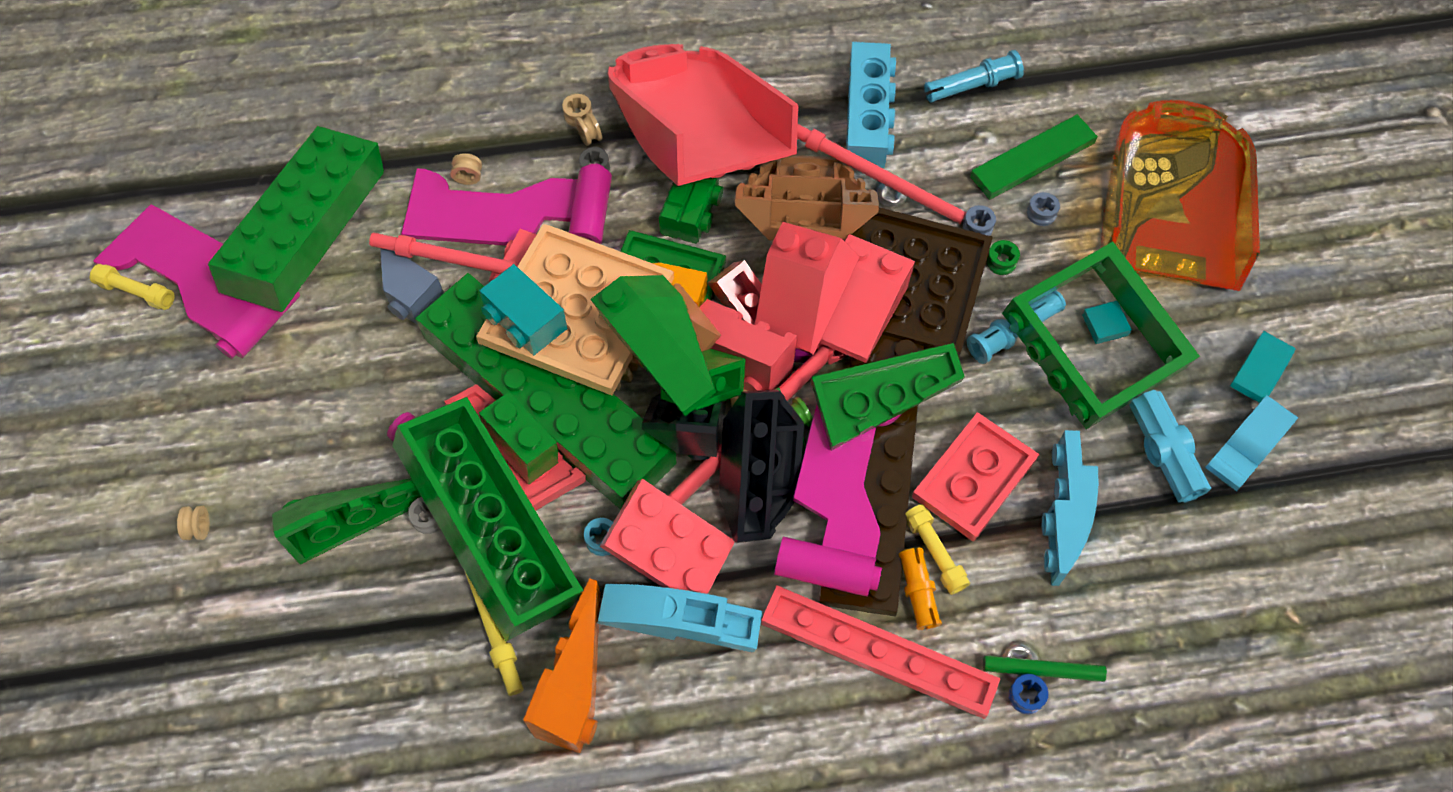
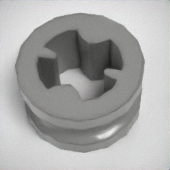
(423, 527)

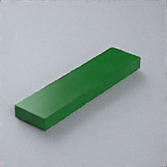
(1033, 156)

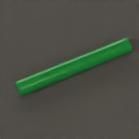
(1044, 668)

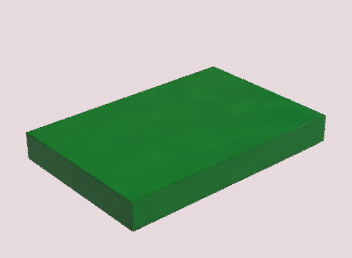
(668, 252)

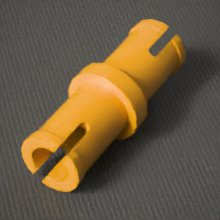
(920, 589)

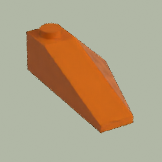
(566, 697)

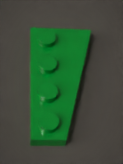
(875, 392)

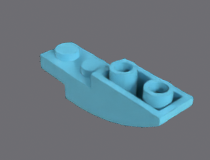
(1074, 509)
(680, 613)

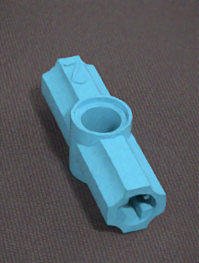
(1169, 446)

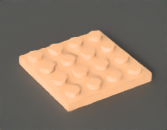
(572, 274)

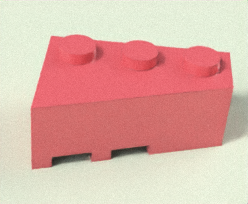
(766, 354)

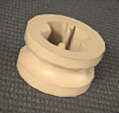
(576, 101)
(588, 128)
(466, 169)
(193, 523)

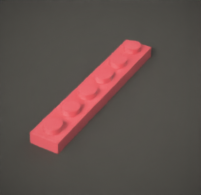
(881, 652)

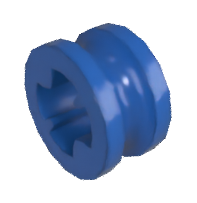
(1040, 699)

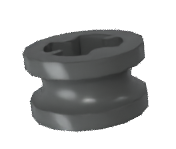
(594, 154)

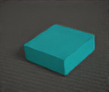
(1106, 322)

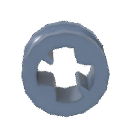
(985, 215)
(1045, 217)

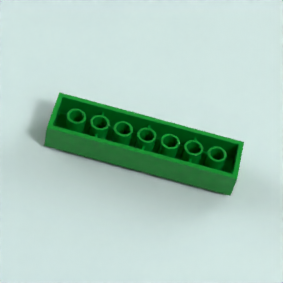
(589, 426)

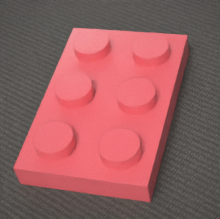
(975, 476)
(667, 541)

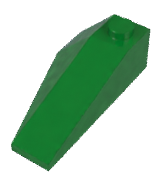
(330, 519)

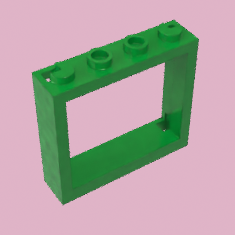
(1138, 304)

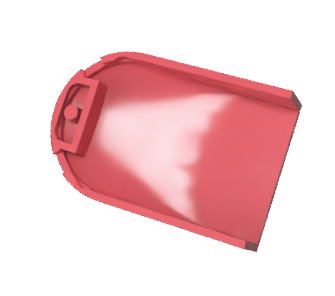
(701, 111)

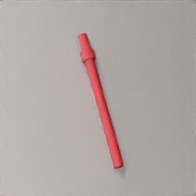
(817, 141)
(407, 247)

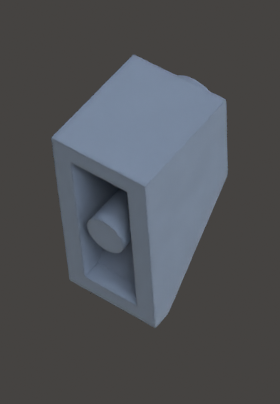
(407, 286)

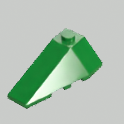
(659, 333)

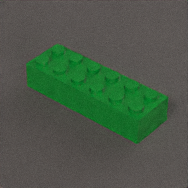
(297, 219)
(486, 518)

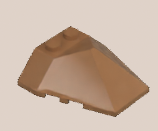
(808, 194)

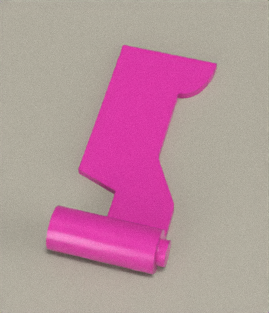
(496, 217)
(183, 258)
(834, 490)

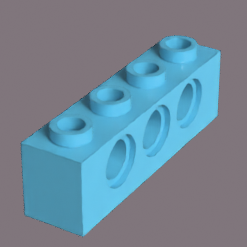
(869, 102)

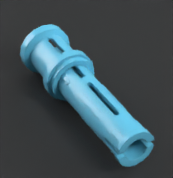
(988, 73)
(1001, 337)

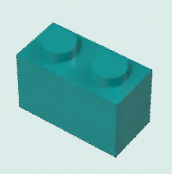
(522, 310)

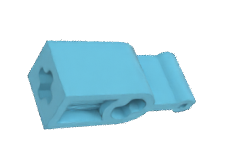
(1251, 443)

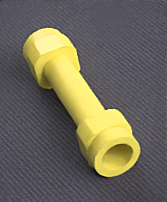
(109, 278)
(953, 577)

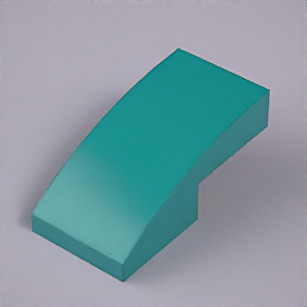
(1263, 367)

